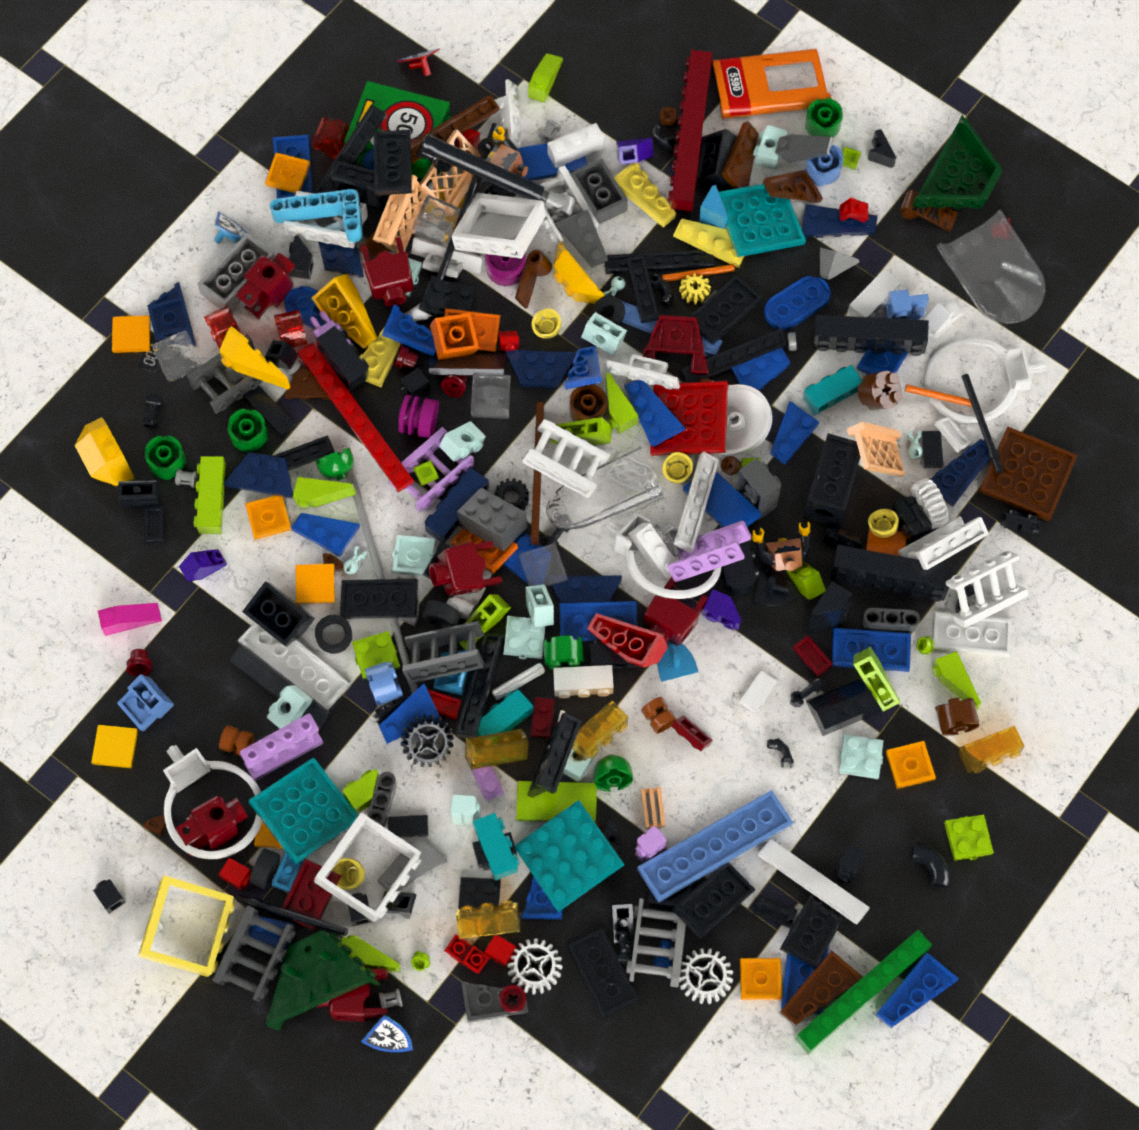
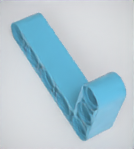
(320, 206)

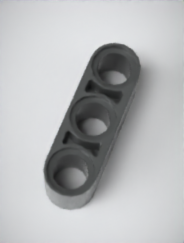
(898, 615)
(382, 792)

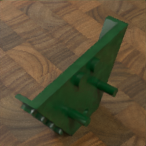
(959, 172)
(315, 973)

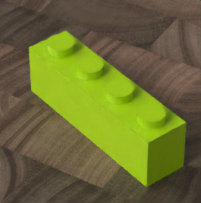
(210, 495)

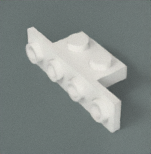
(509, 113)
(435, 253)
(646, 370)

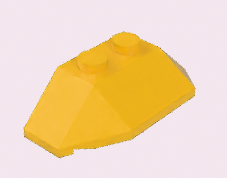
(574, 278)
(102, 454)

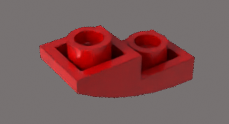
(466, 954)

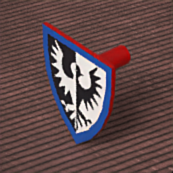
(421, 63)

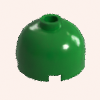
(336, 464)
(612, 772)

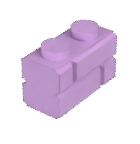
(650, 845)

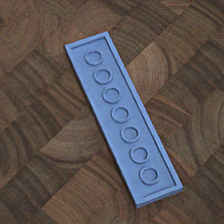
(714, 846)

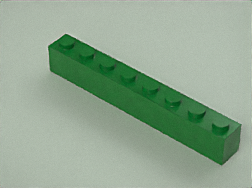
(863, 992)

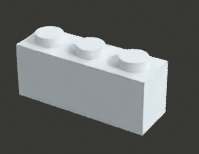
(575, 145)
(874, 296)
(652, 550)
(583, 681)

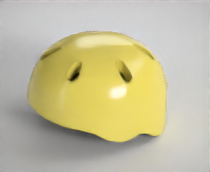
(546, 327)
(677, 470)
(883, 527)
(354, 875)

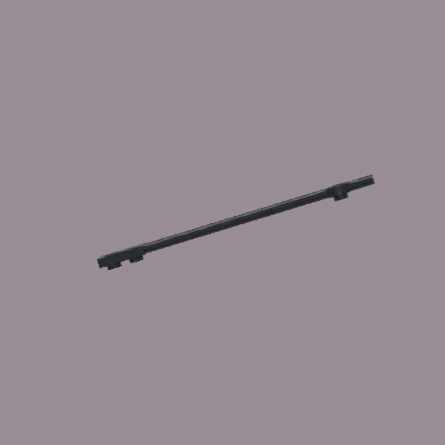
(436, 285)

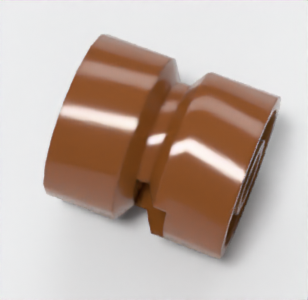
(660, 717)
(234, 740)

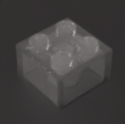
(435, 220)
(177, 356)
(491, 396)

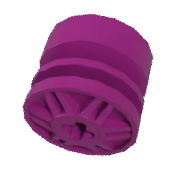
(417, 416)

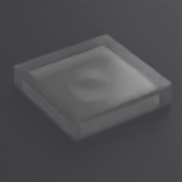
(543, 566)

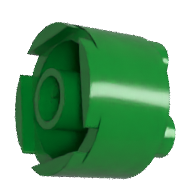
(824, 118)
(255, 436)
(165, 456)
(563, 652)

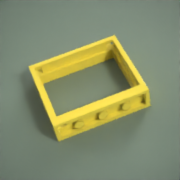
(154, 917)

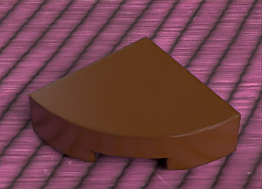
(330, 559)
(155, 824)

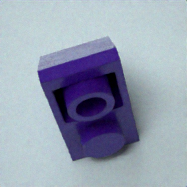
(634, 150)
(202, 564)
(722, 609)

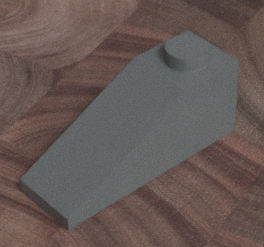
(802, 147)

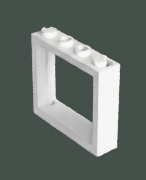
(500, 205)
(389, 838)

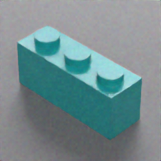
(832, 389)
(506, 715)
(496, 846)

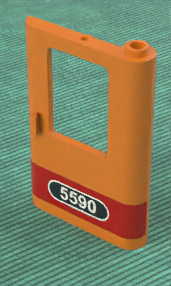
(745, 87)

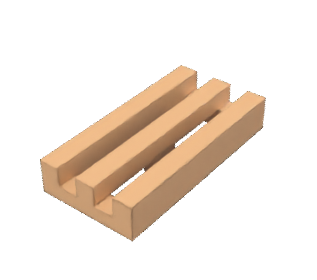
(651, 792)

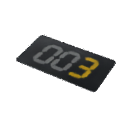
(149, 360)

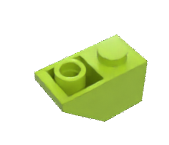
(807, 581)
(360, 793)

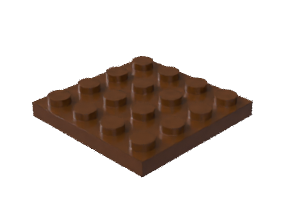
(1031, 474)

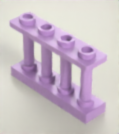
(426, 452)
(711, 551)
(281, 747)

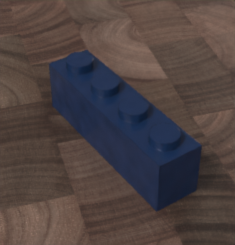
(445, 518)

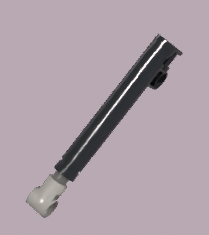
(446, 155)

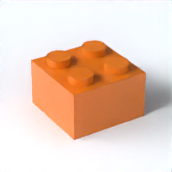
(454, 336)

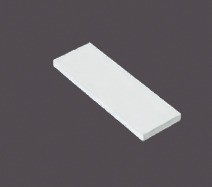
(505, 225)
(297, 665)

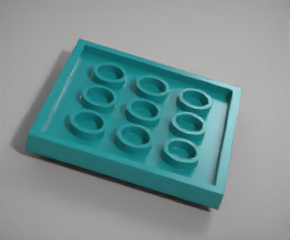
(760, 221)
(304, 810)
(568, 855)

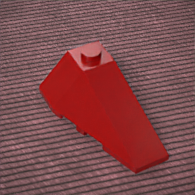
(629, 641)

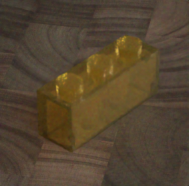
(600, 731)
(496, 749)
(991, 750)
(488, 920)

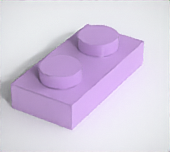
(488, 782)

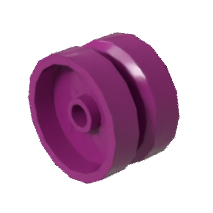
(504, 269)

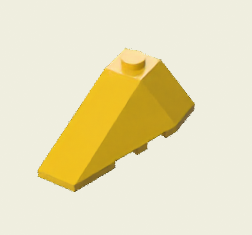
(344, 306)
(243, 359)

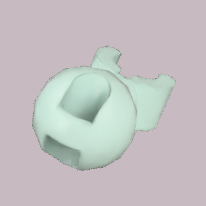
(616, 286)
(914, 450)
(351, 566)

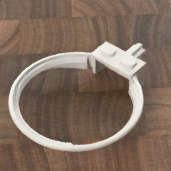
(1017, 371)
(627, 548)
(185, 772)

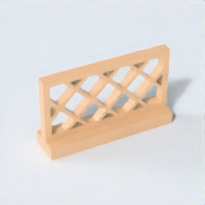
(460, 184)
(393, 217)
(869, 433)

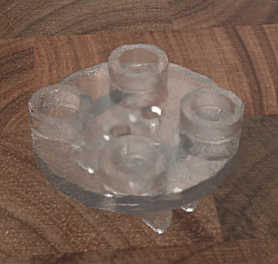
(663, 533)

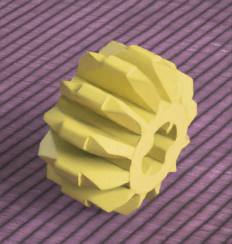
(688, 291)

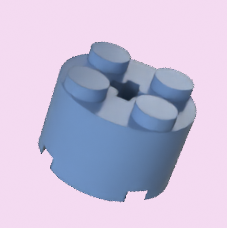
(826, 168)
(382, 682)

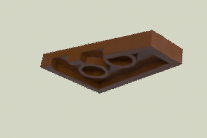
(793, 186)
(305, 386)

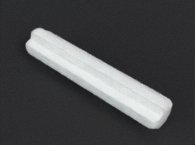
(518, 681)

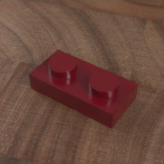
(542, 717)
(692, 733)

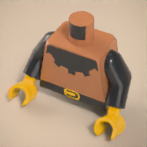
(506, 154)
(784, 552)

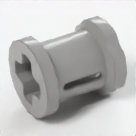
(549, 131)
(186, 478)
(396, 994)

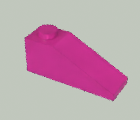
(128, 617)

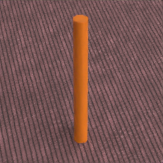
(705, 272)
(937, 395)

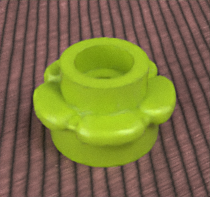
(925, 645)
(420, 961)

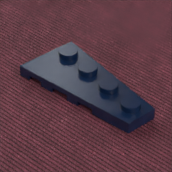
(826, 221)
(961, 472)

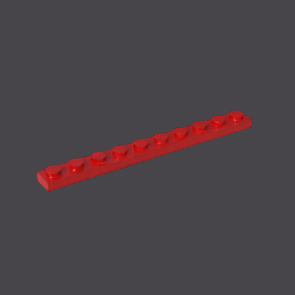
(355, 417)

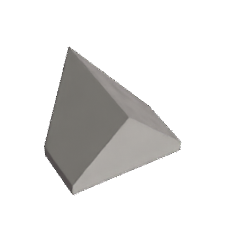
(834, 263)

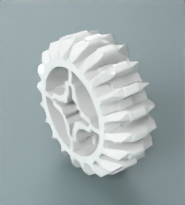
(931, 502)
(549, 956)
(713, 960)

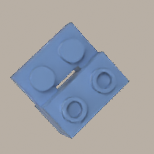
(902, 306)
(144, 692)

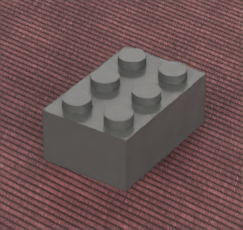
(600, 191)
(759, 486)
(492, 519)

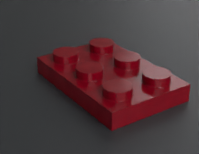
(306, 895)

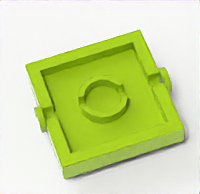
(374, 651)
(968, 837)

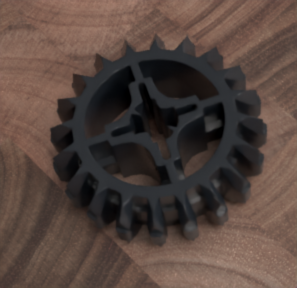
(432, 735)

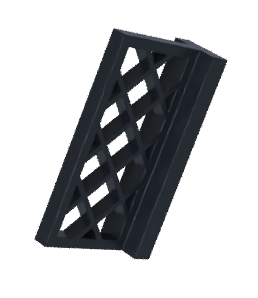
(555, 755)

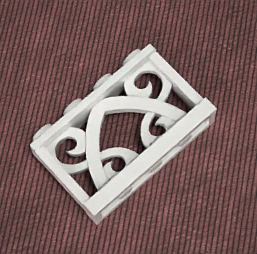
(329, 234)

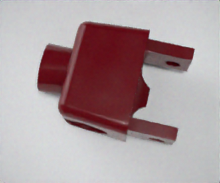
(389, 275)
(267, 283)
(462, 569)
(672, 616)
(207, 829)
(352, 1004)

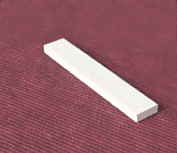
(696, 502)
(813, 881)

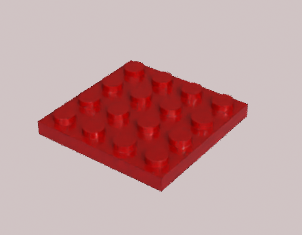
(702, 412)

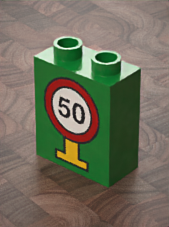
(404, 112)

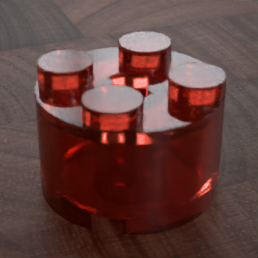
(330, 136)
(219, 323)
(291, 328)

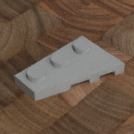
(429, 860)

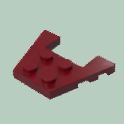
(678, 336)

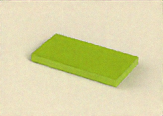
(548, 805)

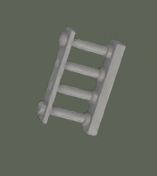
(674, 954)

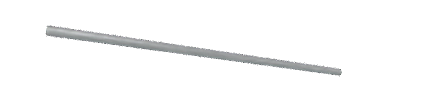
(380, 575)

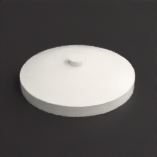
(747, 419)

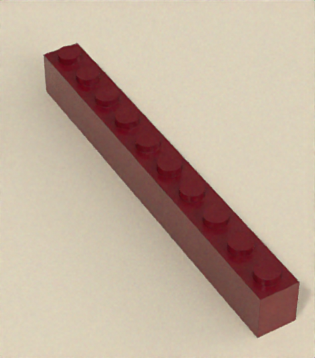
(691, 130)

